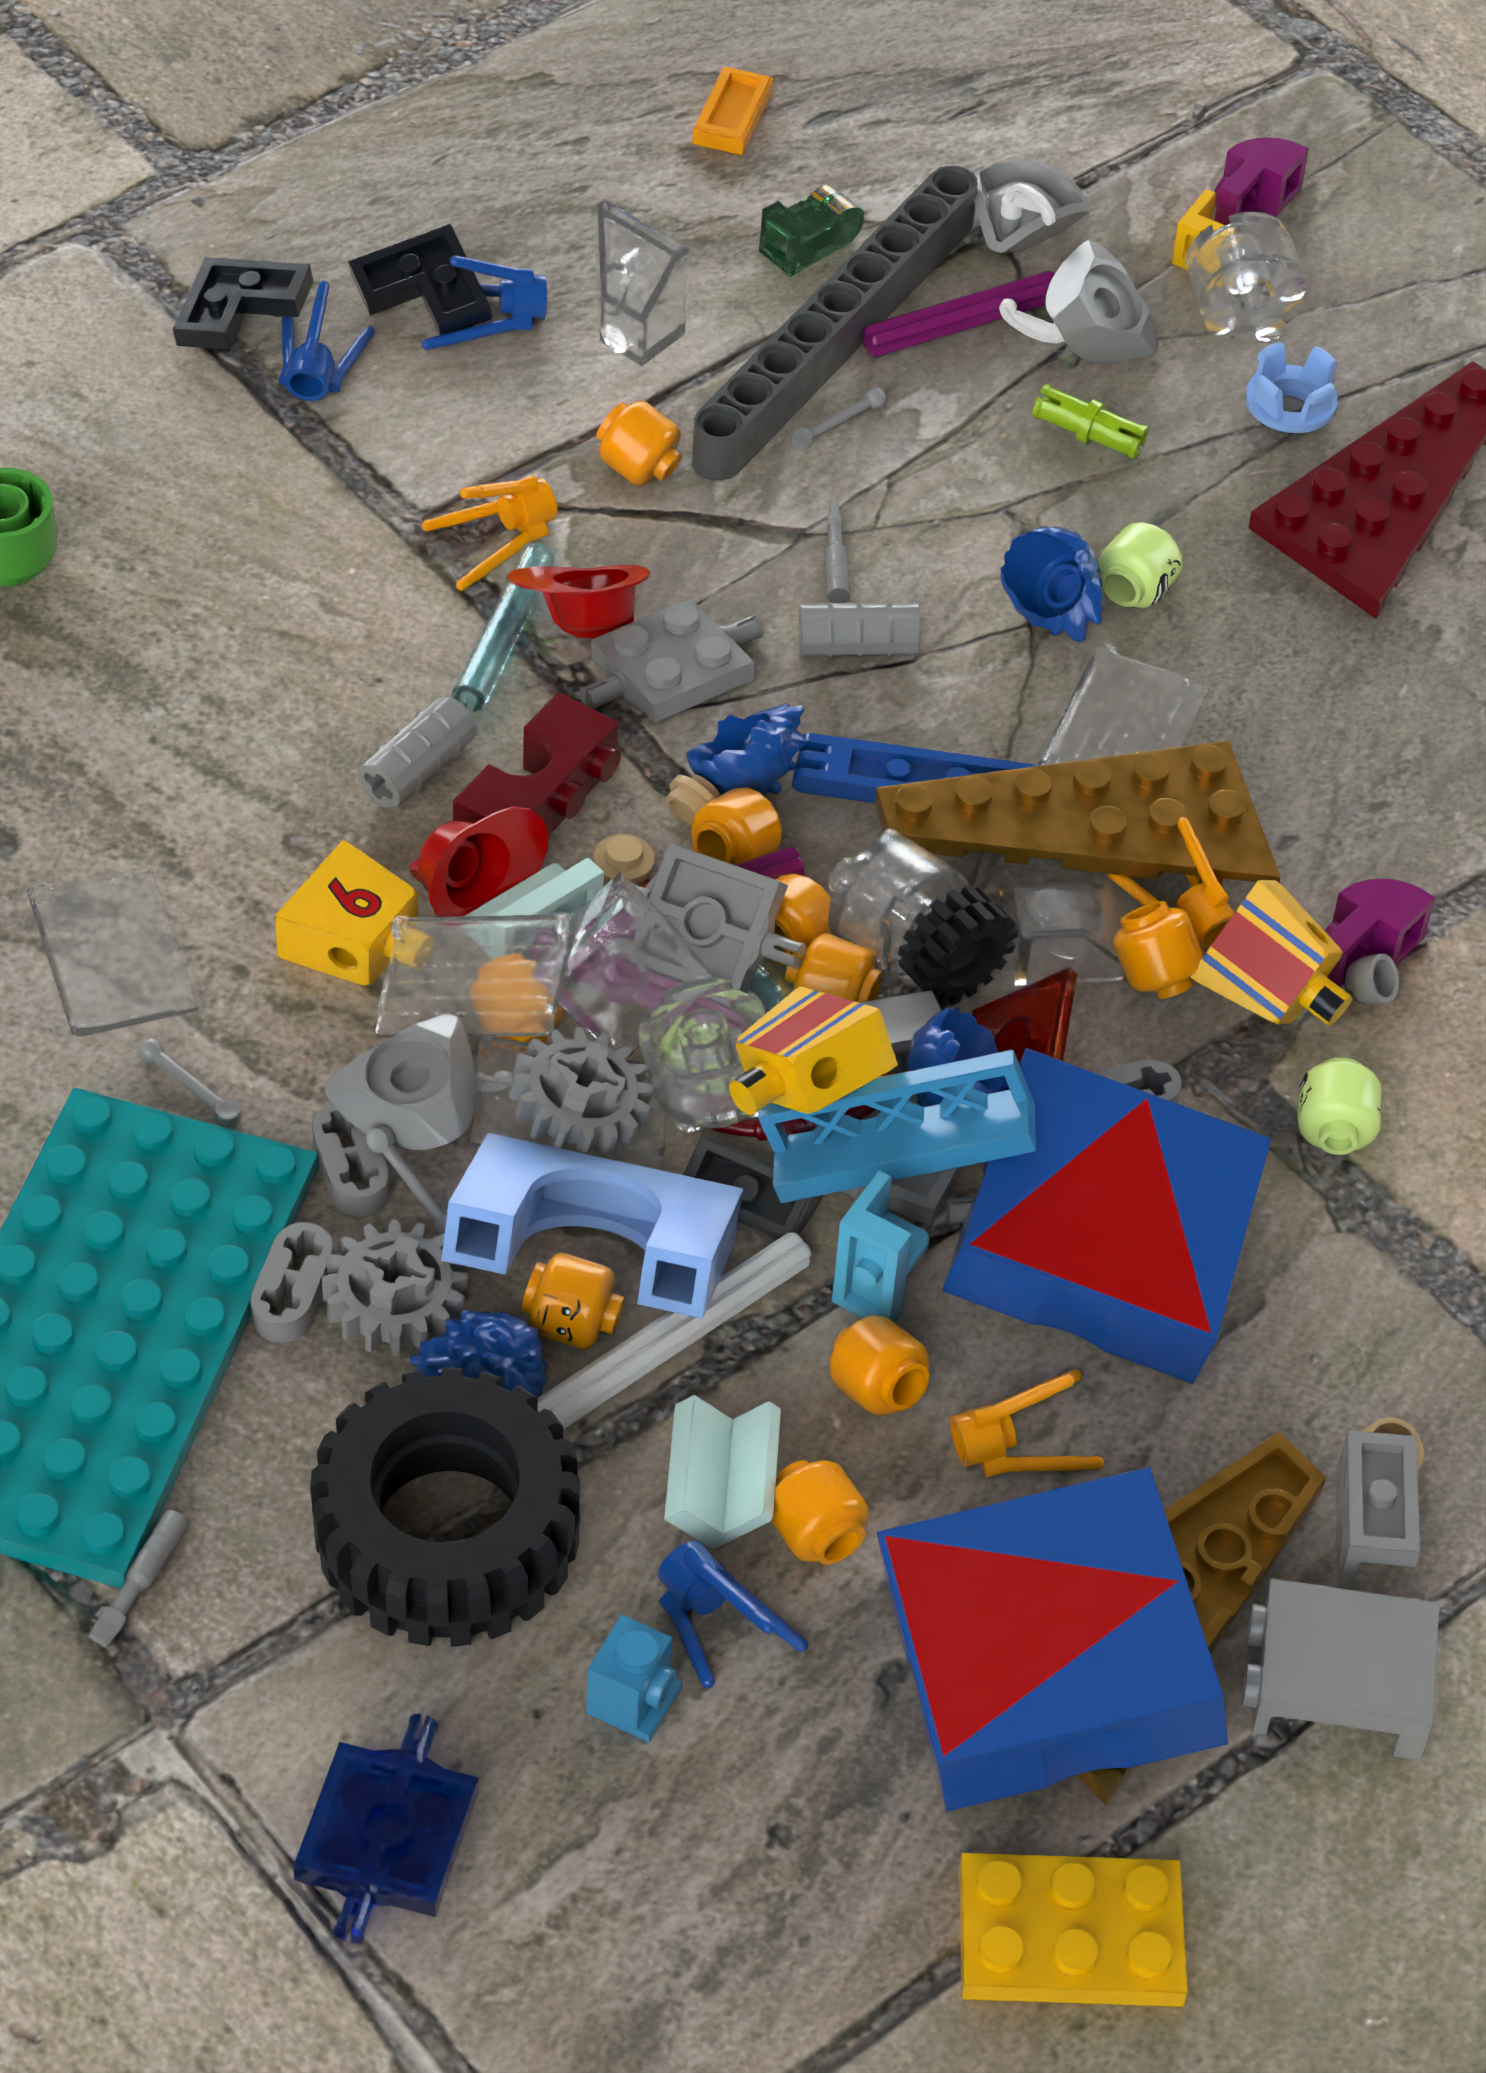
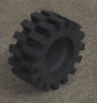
(957, 945)

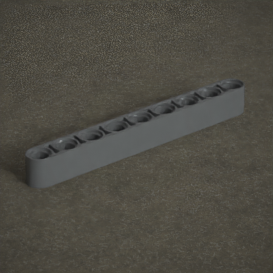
(831, 323)

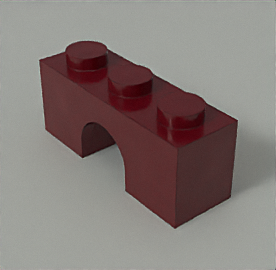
(568, 755)

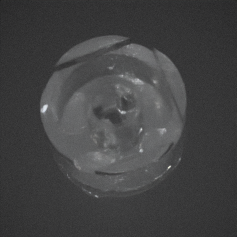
(1247, 277)
(884, 894)
(693, 1050)

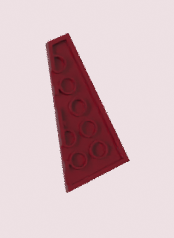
(1381, 495)

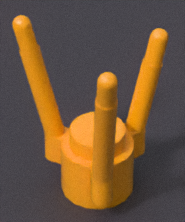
(525, 506)
(1203, 902)
(987, 1432)

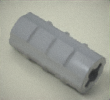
(859, 629)
(417, 752)

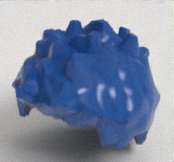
(1054, 580)
(751, 750)
(949, 1039)
(488, 1344)

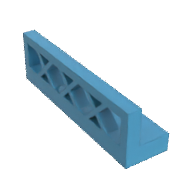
(904, 1136)

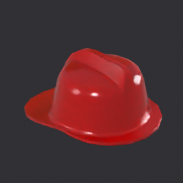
(585, 599)
(478, 861)

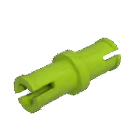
(1090, 421)

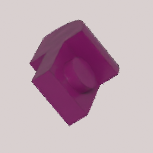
(1260, 176)
(1378, 919)

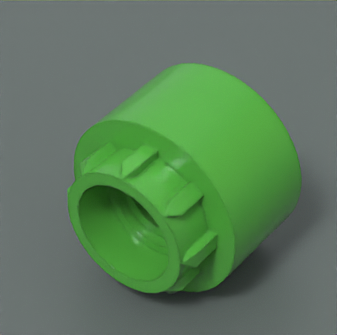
(26, 526)

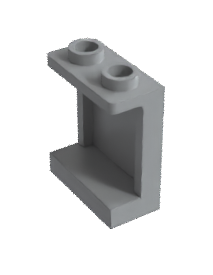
(1344, 1661)

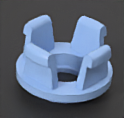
(1309, 383)

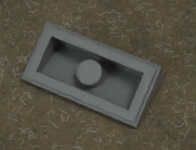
(759, 1204)

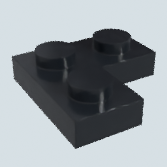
(423, 270)
(238, 287)

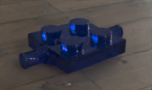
(386, 1828)

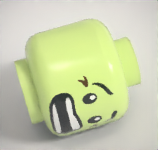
(1139, 565)
(1340, 1104)

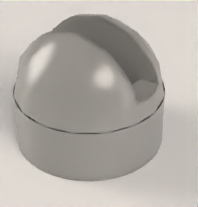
(1372, 979)

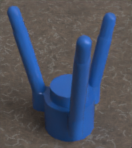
(520, 295)
(310, 368)
(702, 1585)

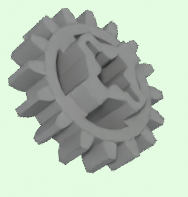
(580, 1092)
(393, 1287)

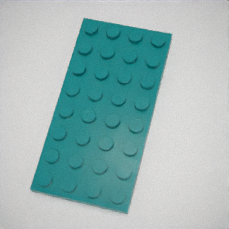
(121, 1316)

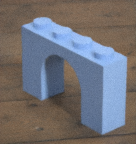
(532, 1187)

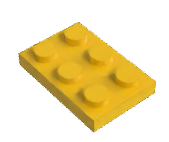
(1072, 1930)

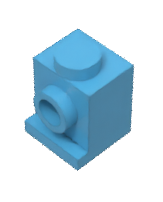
(633, 1679)

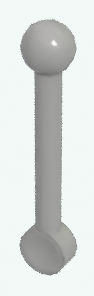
(803, 436)
(226, 1110)
(382, 1140)

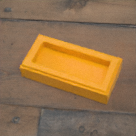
(732, 110)

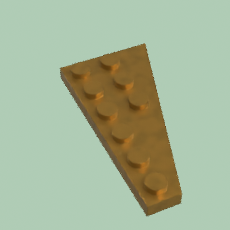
(1094, 814)
(1229, 1540)

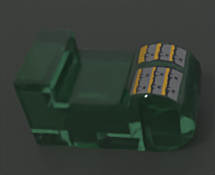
(809, 229)

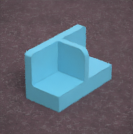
(875, 1254)

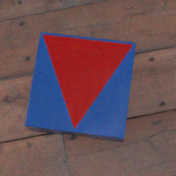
(1115, 1221)
(1051, 1638)

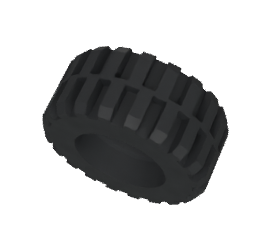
(437, 1428)

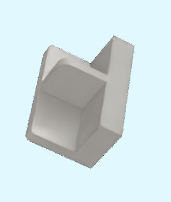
(1376, 1503)

